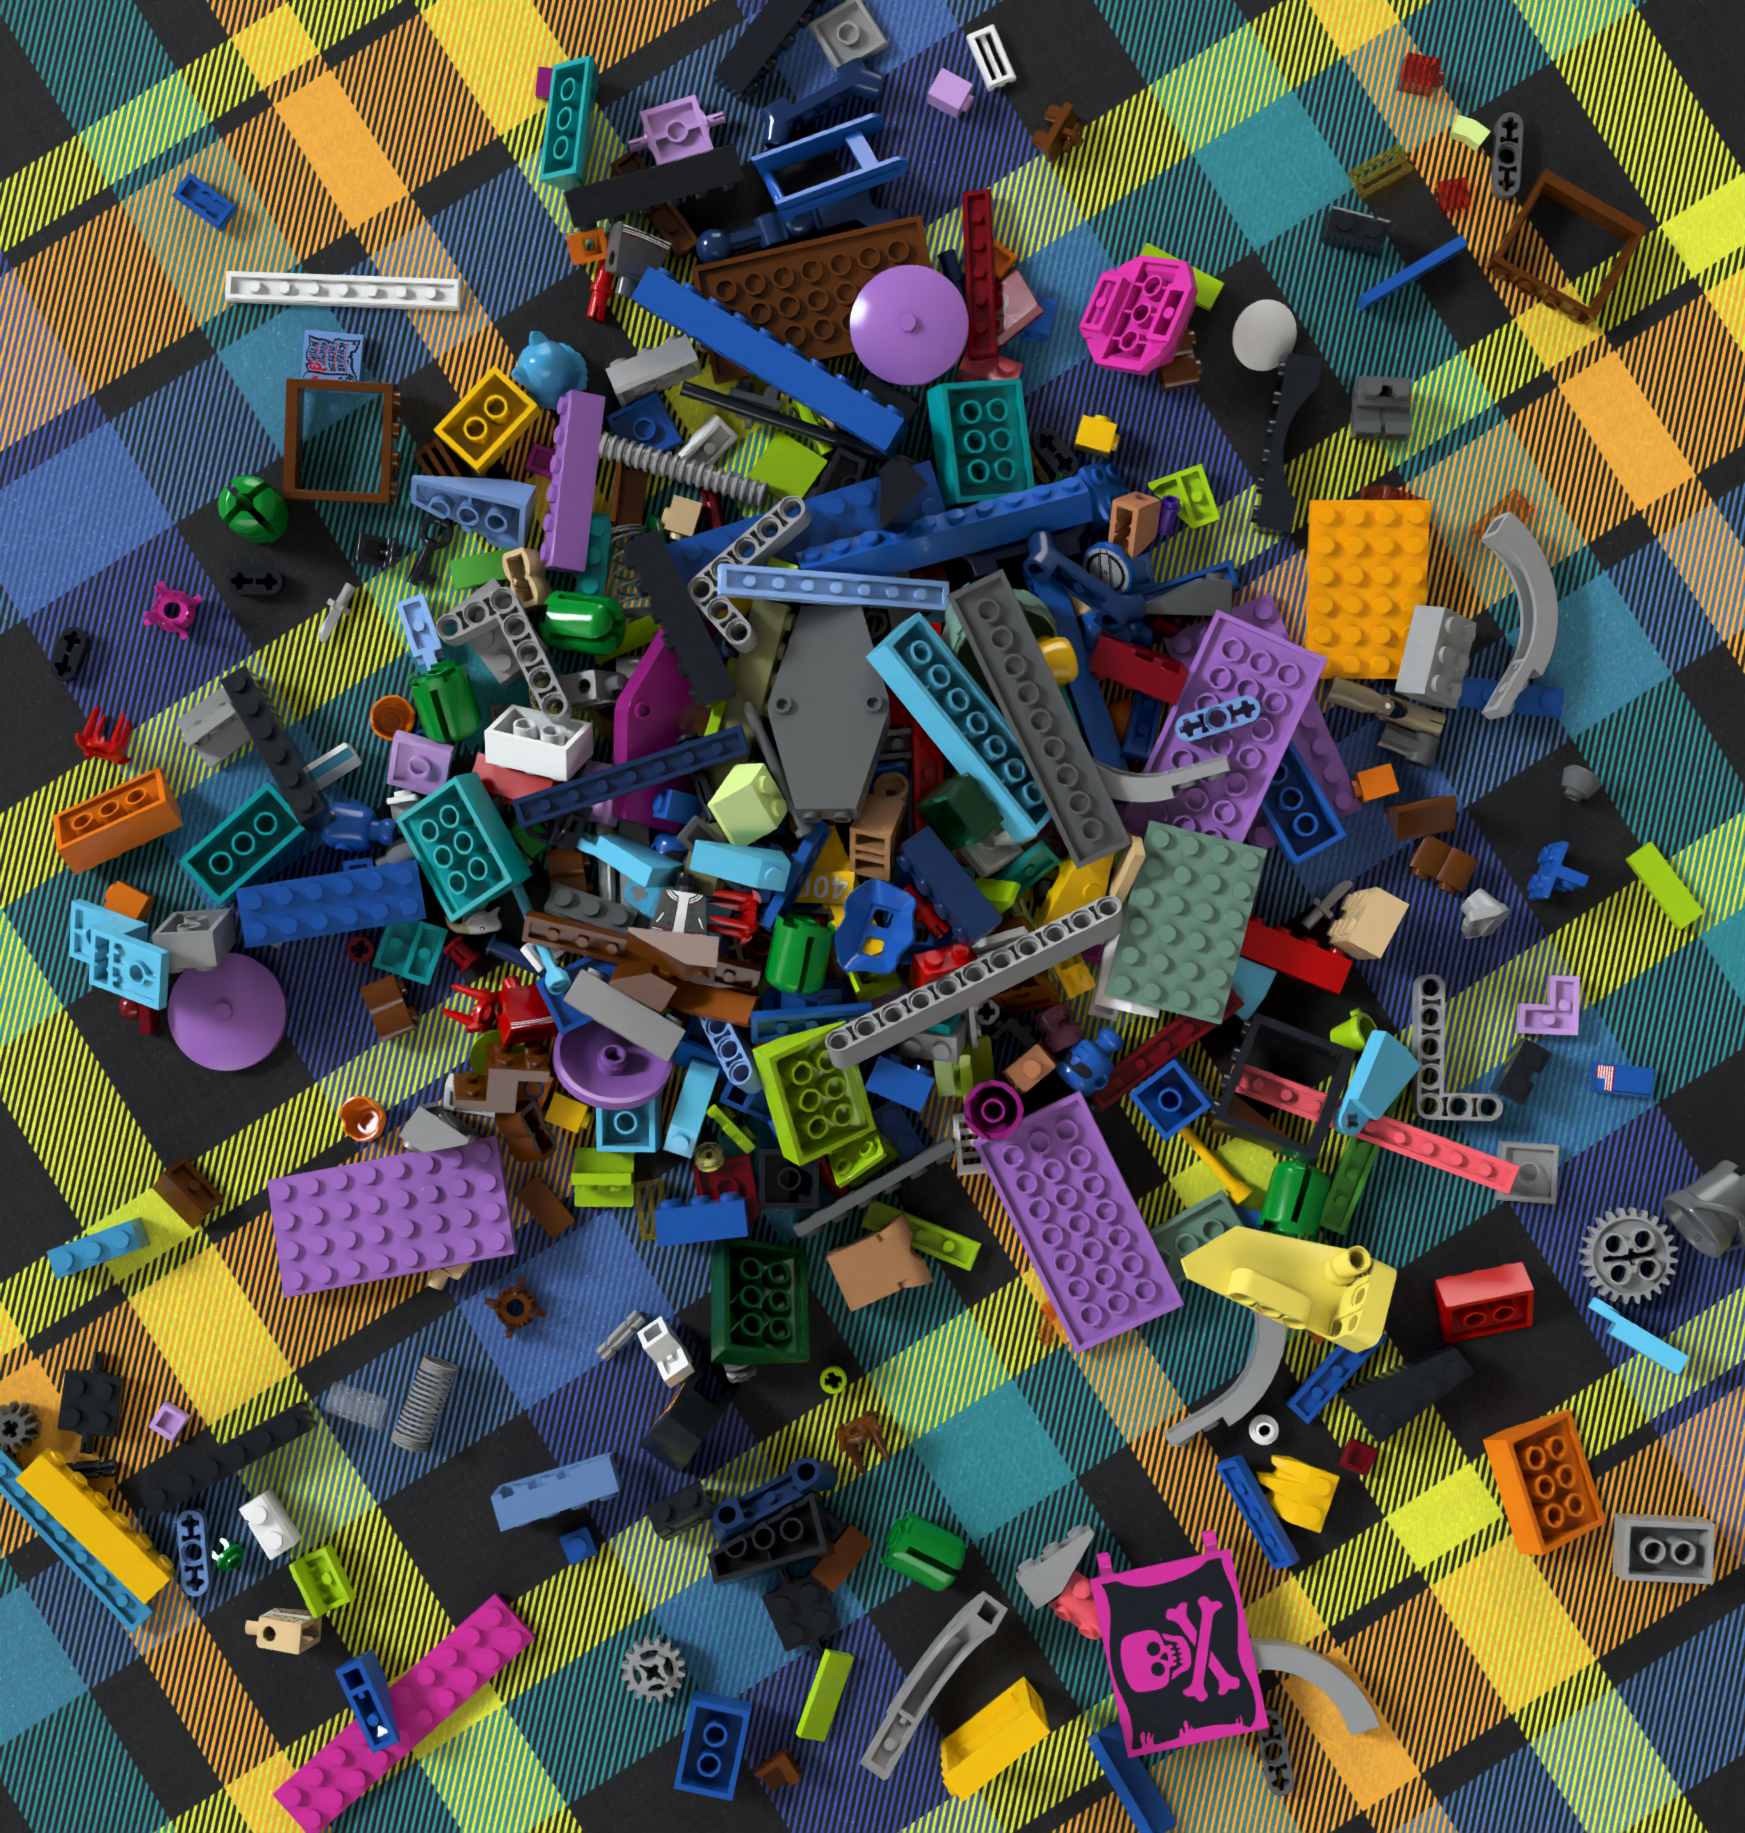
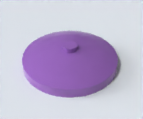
(909, 325)
(228, 1013)
(608, 1068)

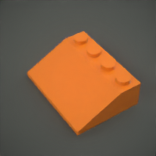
(1544, 1482)

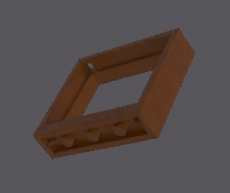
(1589, 208)
(294, 441)

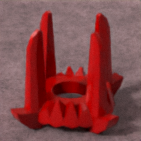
(97, 747)
(747, 918)
(480, 1020)

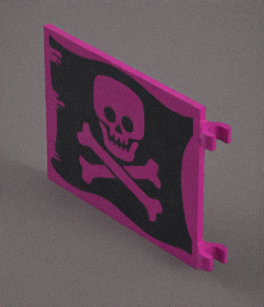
(1178, 1651)

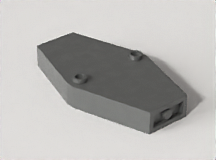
(829, 713)

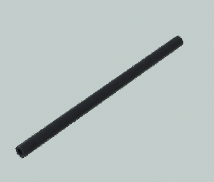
(790, 423)

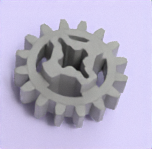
(644, 1662)

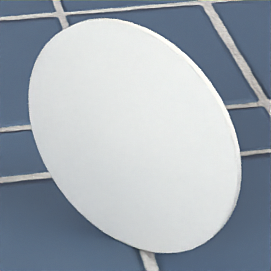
(1264, 335)

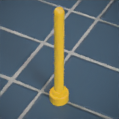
(1236, 1189)

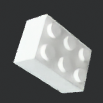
(533, 744)

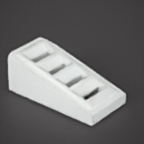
(968, 1169)

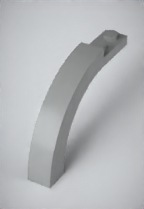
(1537, 607)
(1159, 785)
(1246, 1390)
(950, 1648)
(1322, 1672)

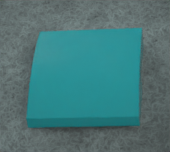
(411, 950)

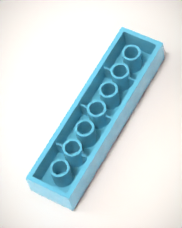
(961, 721)

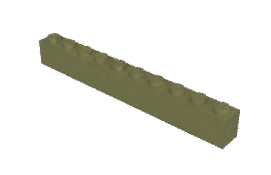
(754, 682)

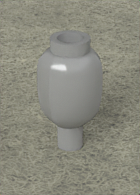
(396, 853)

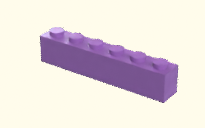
(572, 482)

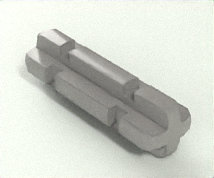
(621, 1335)

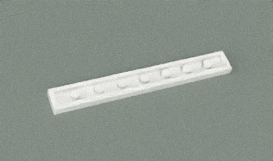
(343, 290)

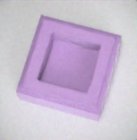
(169, 1421)

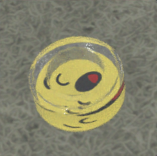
(708, 1157)

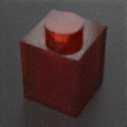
(1420, 75)

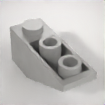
(1049, 1573)

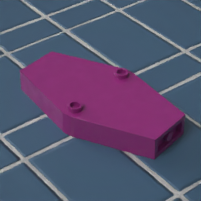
(649, 719)

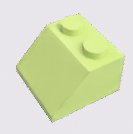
(748, 804)

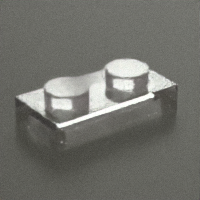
(356, 1405)

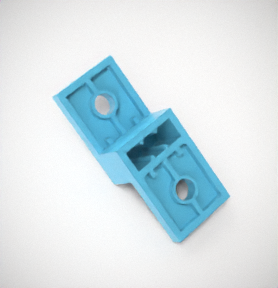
(119, 954)

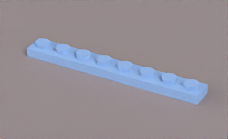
(832, 588)

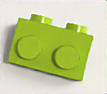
(322, 1581)

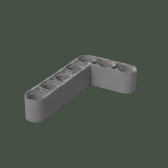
(765, 547)
(519, 644)
(1435, 1061)

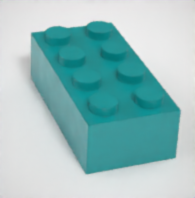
(245, 845)

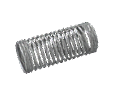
(441, 1369)

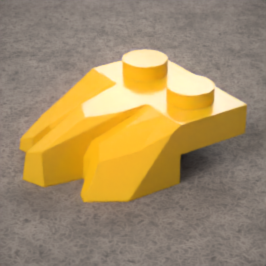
(1299, 1491)

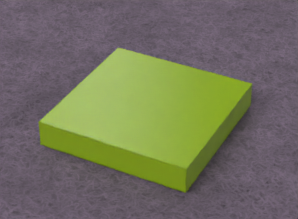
(788, 467)

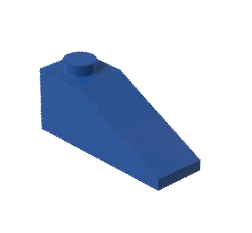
(369, 1699)

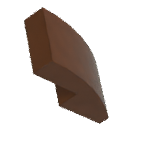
(849, 1550)

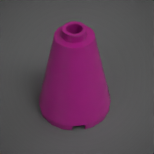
(993, 1110)

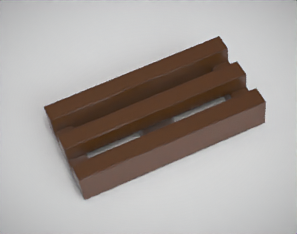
(427, 449)

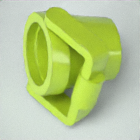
(1354, 1032)

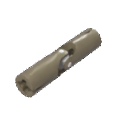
(1369, 701)

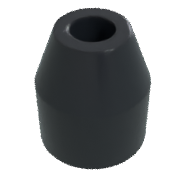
(1041, 889)

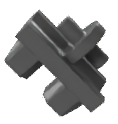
(744, 391)

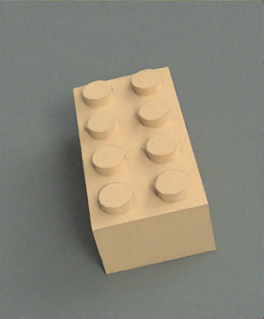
(1366, 923)

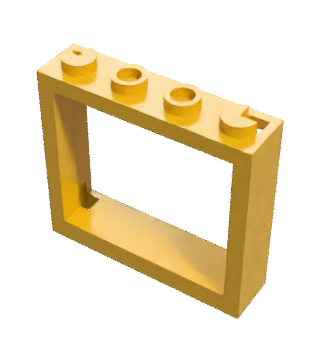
(993, 1739)

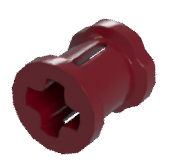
(462, 953)

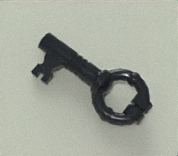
(418, 571)

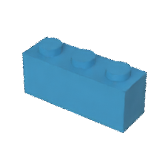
(98, 1248)

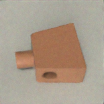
(1134, 522)
(1029, 1067)

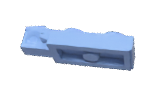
(420, 630)

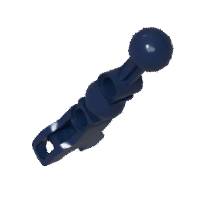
(774, 231)

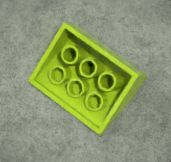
(810, 1098)

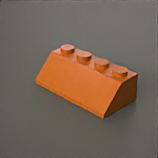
(116, 821)

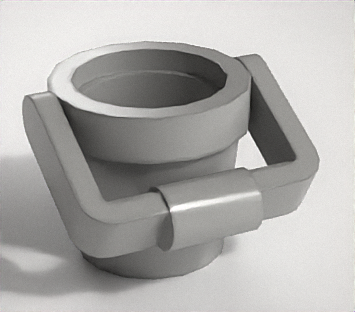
(1482, 914)

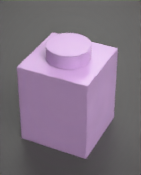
(950, 94)

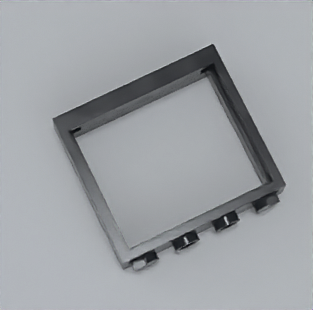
(1265, 1138)

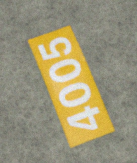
(827, 887)

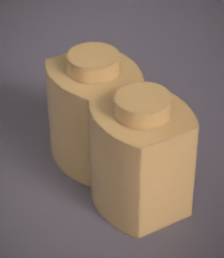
(527, 578)

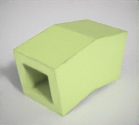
(1469, 132)

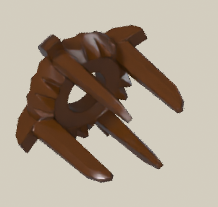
(526, 1297)
(868, 1428)

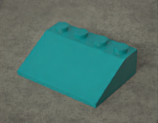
(980, 440)
(463, 846)

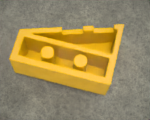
(1074, 889)

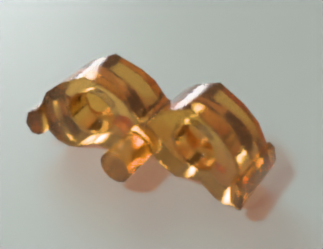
(1046, 1329)

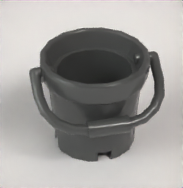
(1710, 1210)

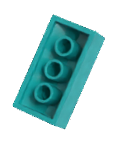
(569, 123)

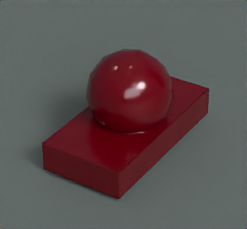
(147, 1016)

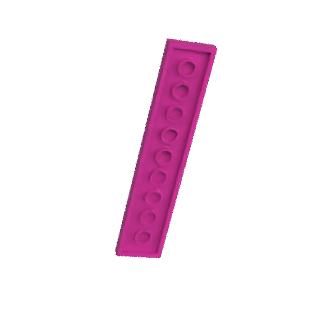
(419, 1703)

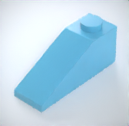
(742, 864)
(691, 1108)

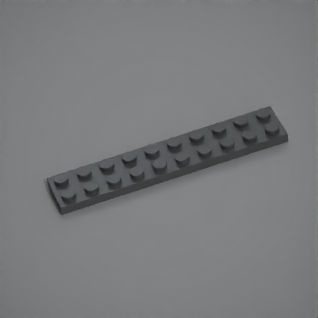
(1039, 718)

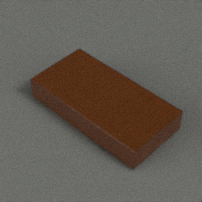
(545, 1206)

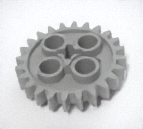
(1631, 1281)

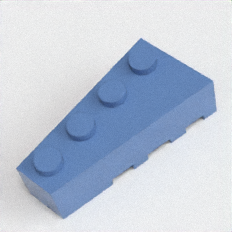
(556, 1491)

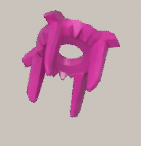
(158, 614)

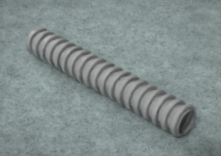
(683, 469)

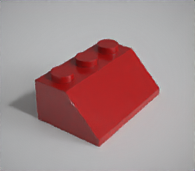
(1484, 1302)

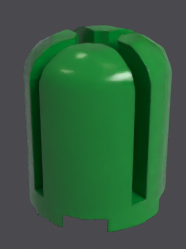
(252, 495)
(583, 623)
(446, 702)
(799, 954)
(1295, 1200)
(924, 1552)

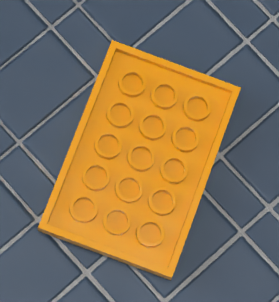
(1364, 583)

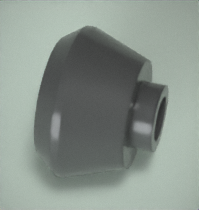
(1579, 783)

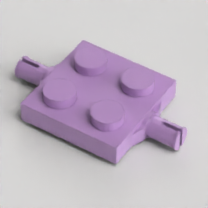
(676, 130)

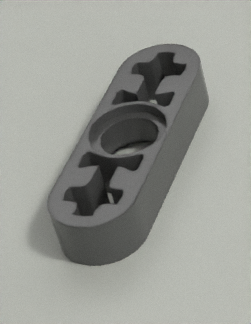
(1500, 134)
(1286, 1771)

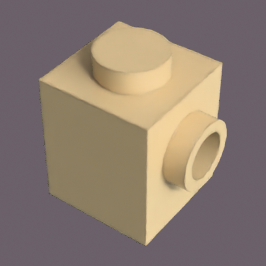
(682, 518)

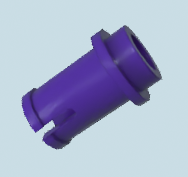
(1168, 511)

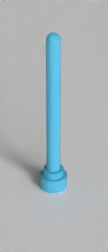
(556, 978)

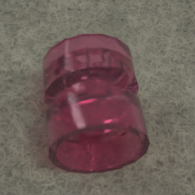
(1058, 1026)

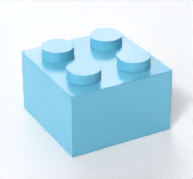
(630, 1129)

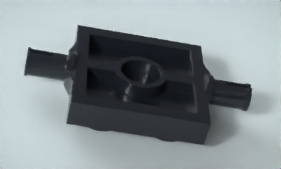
(92, 1402)
(800, 1611)

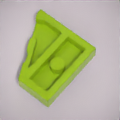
(1194, 495)

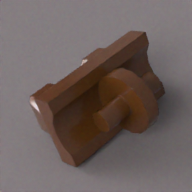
(1062, 134)

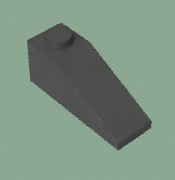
(1196, 597)

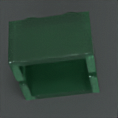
(959, 812)

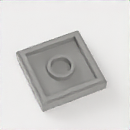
(847, 33)
(1536, 1173)

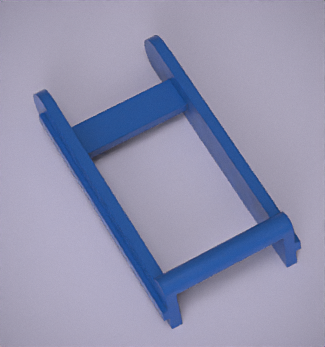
(849, 133)

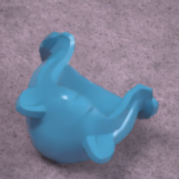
(550, 370)

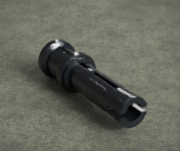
(702, 781)

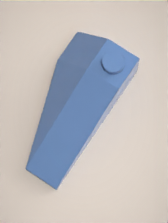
(488, 506)

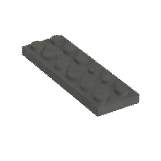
(864, 1194)

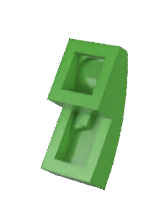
(477, 569)

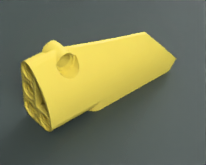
(1299, 1283)

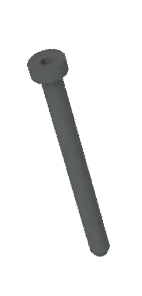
(775, 766)

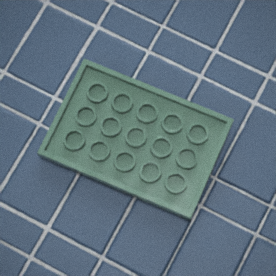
(1185, 922)

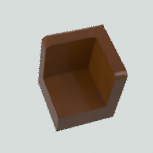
(779, 1769)

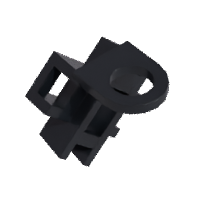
(562, 834)

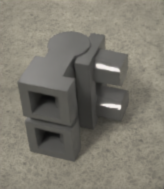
(1381, 408)

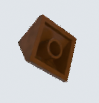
(1422, 817)

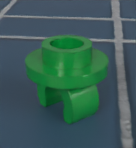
(230, 1557)

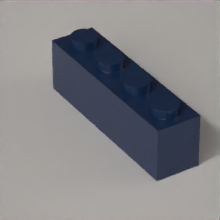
(947, 887)

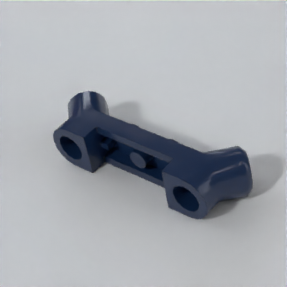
(852, 80)
(985, 561)
(1112, 608)
(743, 1513)

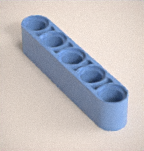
(742, 1062)

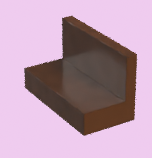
(628, 496)
(187, 1192)

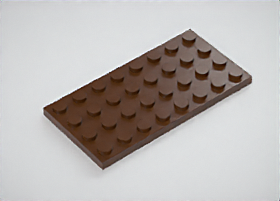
(808, 287)

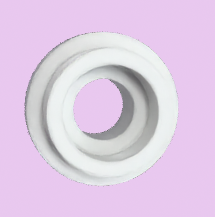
(1259, 1421)

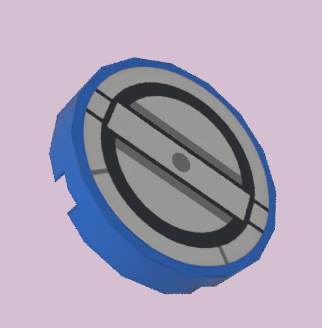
(1111, 566)

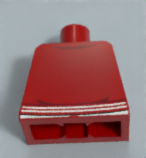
(522, 1013)

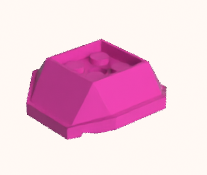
(1139, 314)

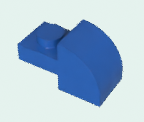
(747, 1103)

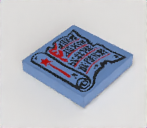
(333, 357)

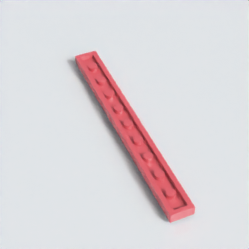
(1383, 1132)

